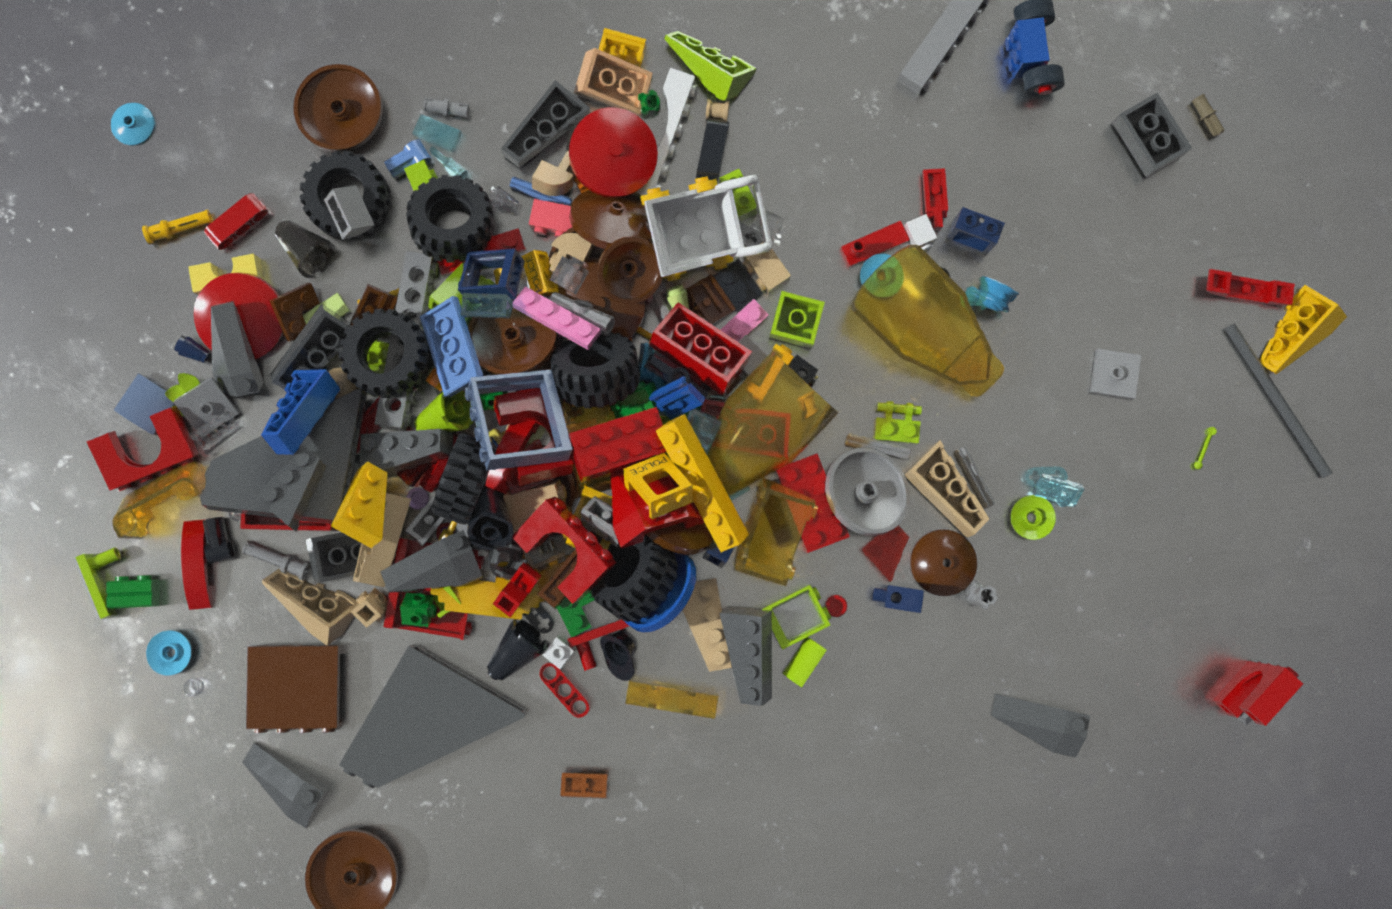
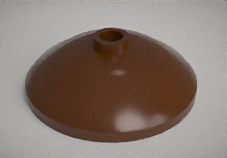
(638, 280)
(928, 566)

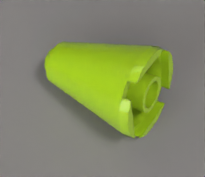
(445, 414)

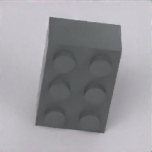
(1151, 134)

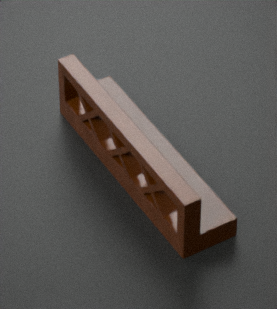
(550, 592)

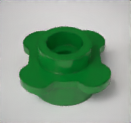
(654, 101)

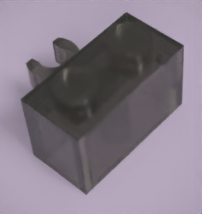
(550, 550)

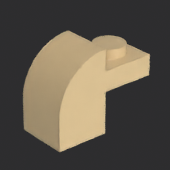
(552, 179)
(572, 245)

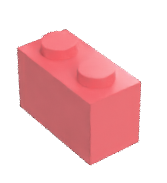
(549, 218)

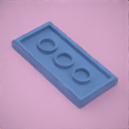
(450, 346)

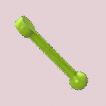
(1210, 431)

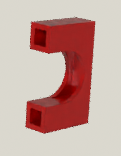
(529, 406)
(120, 470)
(592, 558)
(1258, 691)

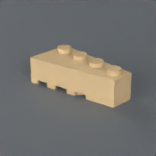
(946, 489)
(380, 556)
(706, 625)

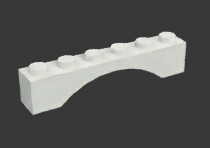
(677, 92)

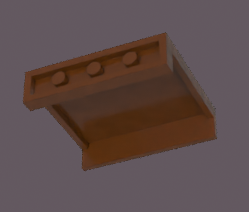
(293, 687)

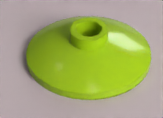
(1043, 514)

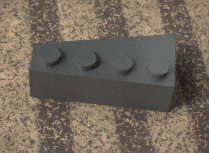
(544, 124)
(313, 346)
(404, 449)
(750, 651)

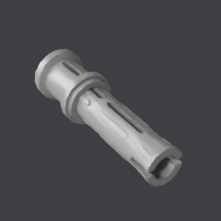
(286, 563)

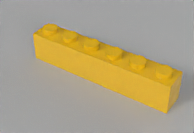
(707, 488)

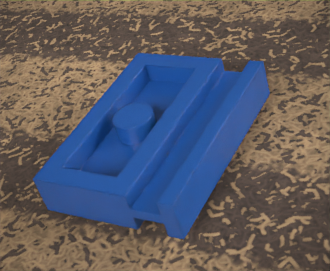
(677, 398)

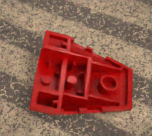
(632, 513)

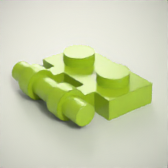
(896, 429)

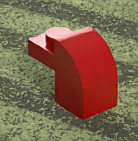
(517, 590)

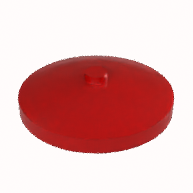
(613, 152)
(253, 305)

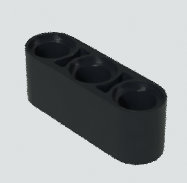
(712, 149)

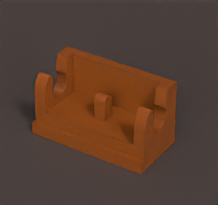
(584, 785)

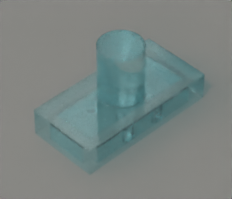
(436, 133)
(1058, 490)

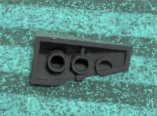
(232, 355)
(436, 566)
(1050, 726)
(288, 786)

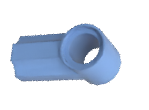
(411, 154)

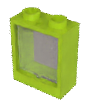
(798, 616)

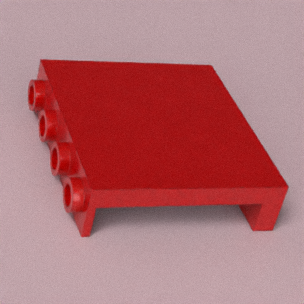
(452, 625)

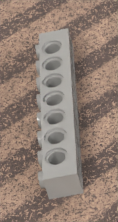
(413, 265)

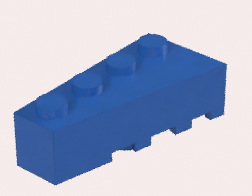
(299, 409)

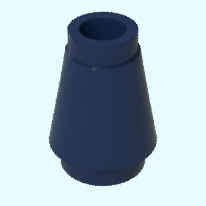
(191, 349)

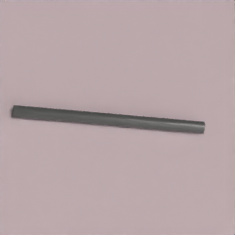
(1278, 400)

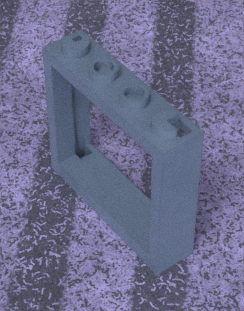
(519, 381)

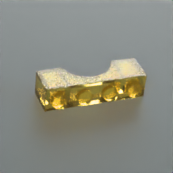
(672, 699)

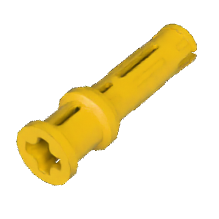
(166, 227)

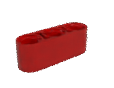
(236, 221)
(567, 700)

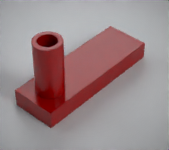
(874, 243)
(582, 644)

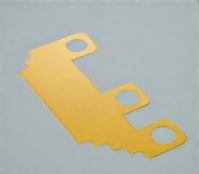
(479, 598)

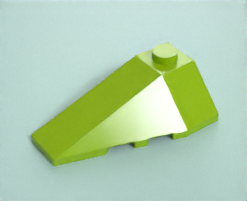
(717, 72)

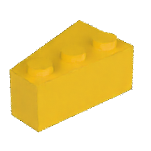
(364, 506)

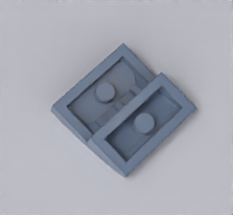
(141, 401)

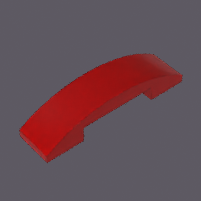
(1249, 289)
(511, 442)
(195, 566)

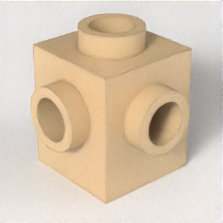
(370, 607)

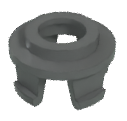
(514, 562)

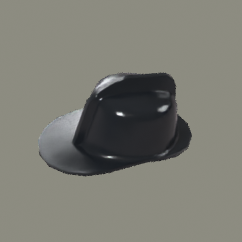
(618, 654)

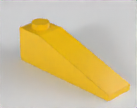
(1303, 327)

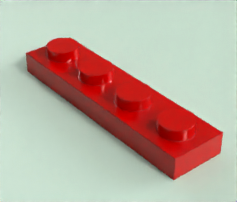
(506, 240)

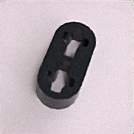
(535, 622)

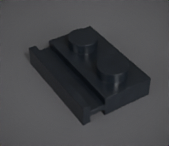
(738, 285)

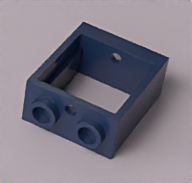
(972, 234)
(507, 259)

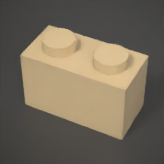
(767, 269)

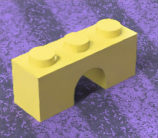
(204, 273)

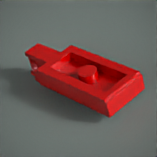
(935, 196)

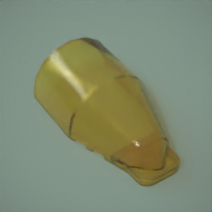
(927, 320)
(766, 424)

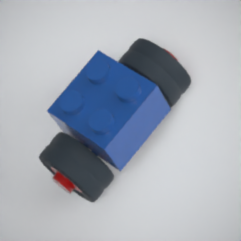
(1030, 50)

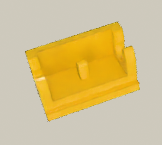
(623, 46)

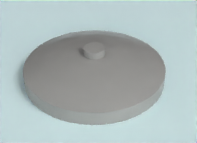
(867, 491)

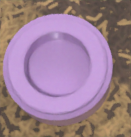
(419, 498)

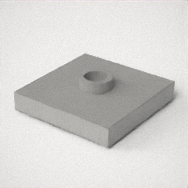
(1115, 374)
(205, 403)

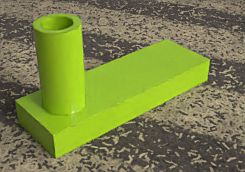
(91, 573)

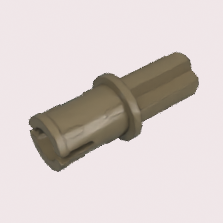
(1208, 115)

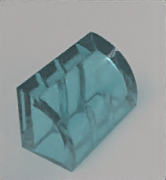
(486, 305)
(704, 426)

